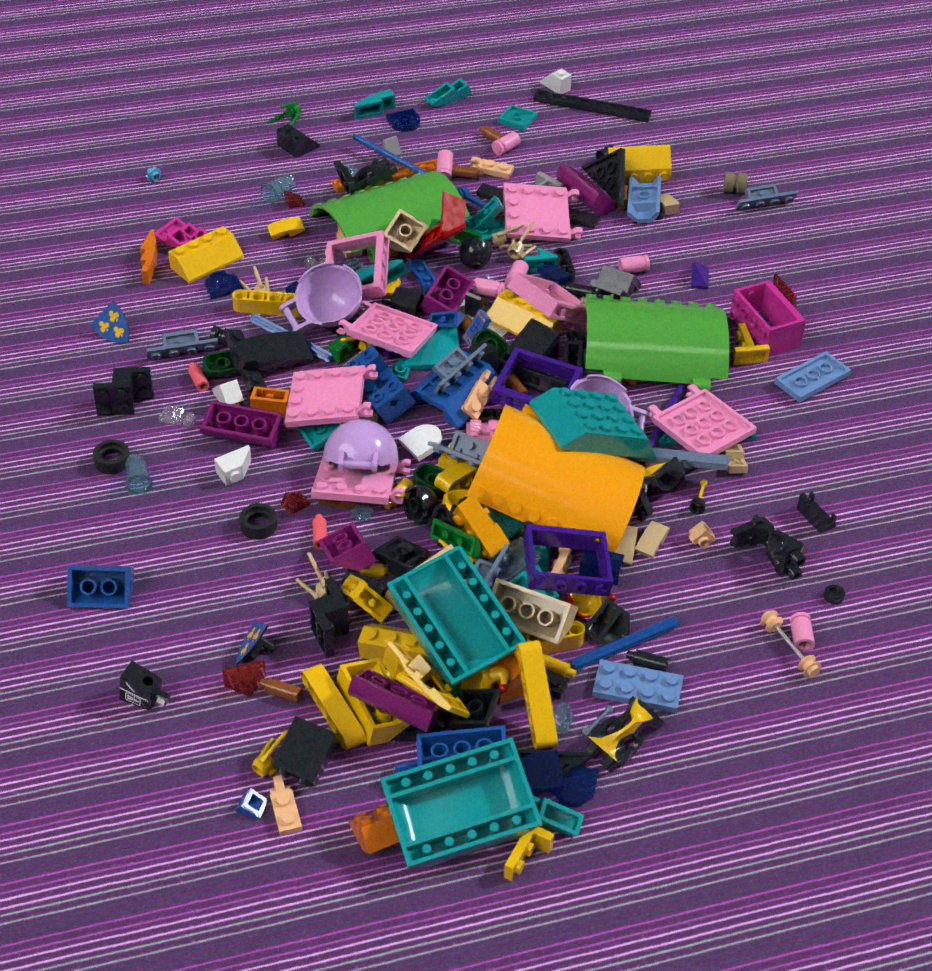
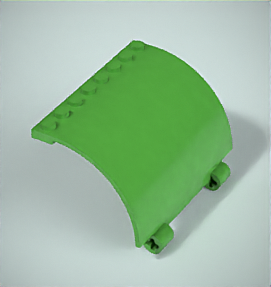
(376, 207)
(656, 340)

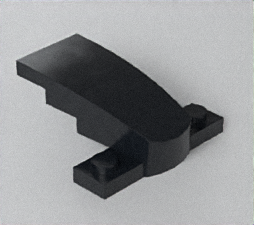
(266, 353)

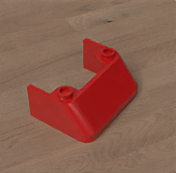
(451, 224)

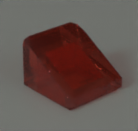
(293, 200)
(294, 502)

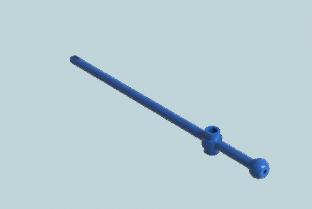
(464, 192)

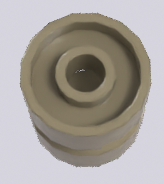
(735, 182)

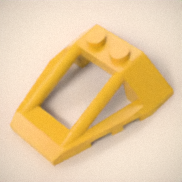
(415, 672)

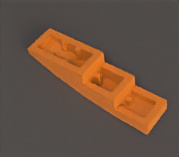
(148, 257)

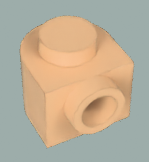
(701, 535)

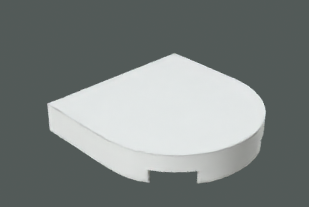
(417, 439)

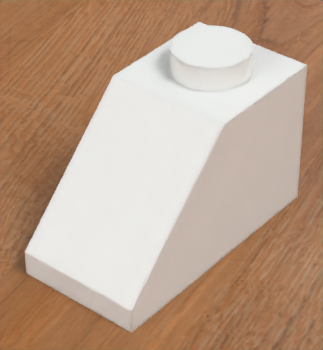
(558, 81)
(229, 393)
(233, 465)

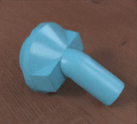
(153, 174)

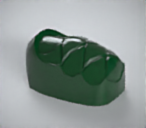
(493, 338)
(219, 364)
(426, 474)

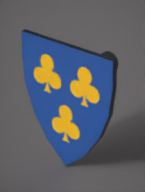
(112, 324)
(254, 642)

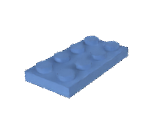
(812, 376)
(653, 687)

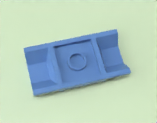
(644, 200)

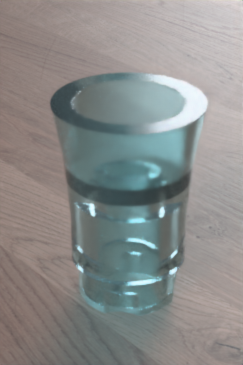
(275, 189)
(137, 476)

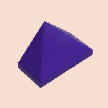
(699, 276)

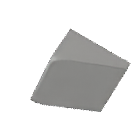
(392, 145)

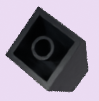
(536, 339)
(305, 752)

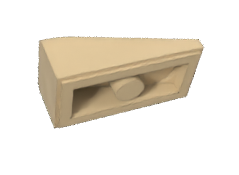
(669, 205)
(627, 544)

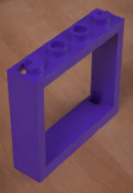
(534, 361)
(570, 539)

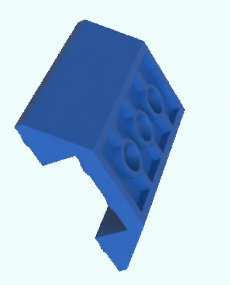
(455, 395)

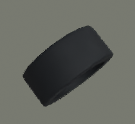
(109, 447)
(261, 531)

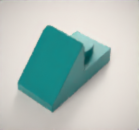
(487, 215)
(542, 258)

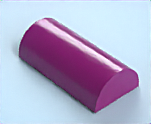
(588, 191)
(242, 424)
(394, 699)

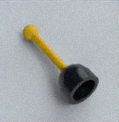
(698, 504)

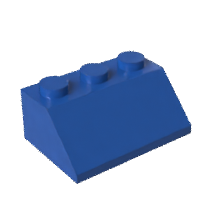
(100, 586)

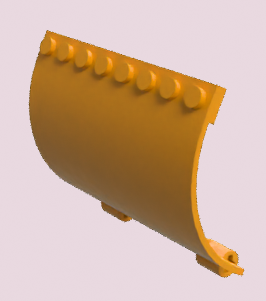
(540, 483)

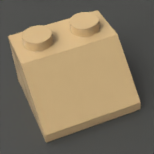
(405, 232)

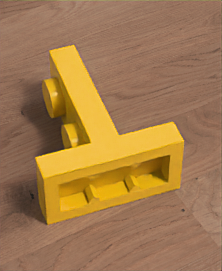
(748, 352)
(366, 598)
(536, 838)

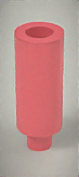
(198, 377)
(319, 530)

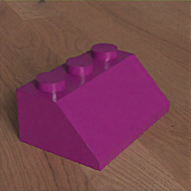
(447, 291)
(348, 548)

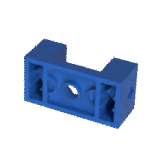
(386, 392)

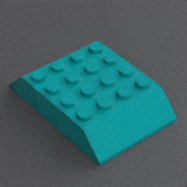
(591, 423)
(454, 616)
(461, 804)

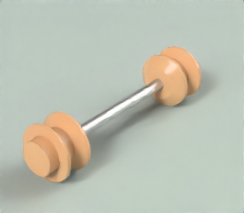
(806, 663)

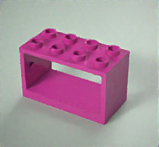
(782, 314)

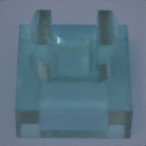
(563, 717)

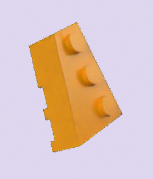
(478, 523)

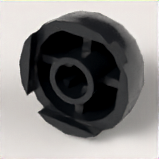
(475, 253)
(419, 503)

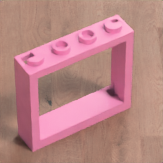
(376, 238)
(553, 302)

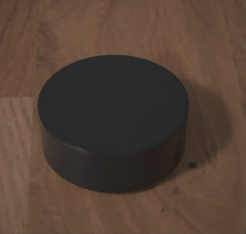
(834, 594)

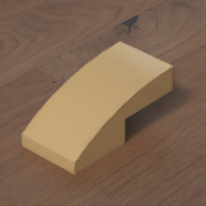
(737, 461)
(652, 539)

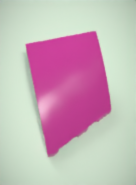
(178, 233)

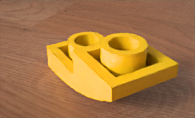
(286, 226)

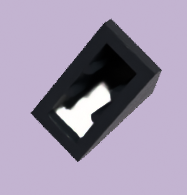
(474, 303)
(573, 352)

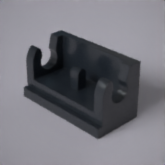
(815, 514)

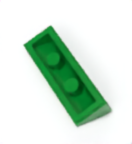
(342, 350)
(456, 537)

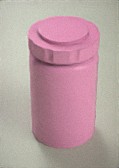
(506, 143)
(445, 163)
(634, 264)
(518, 266)
(488, 287)
(802, 631)

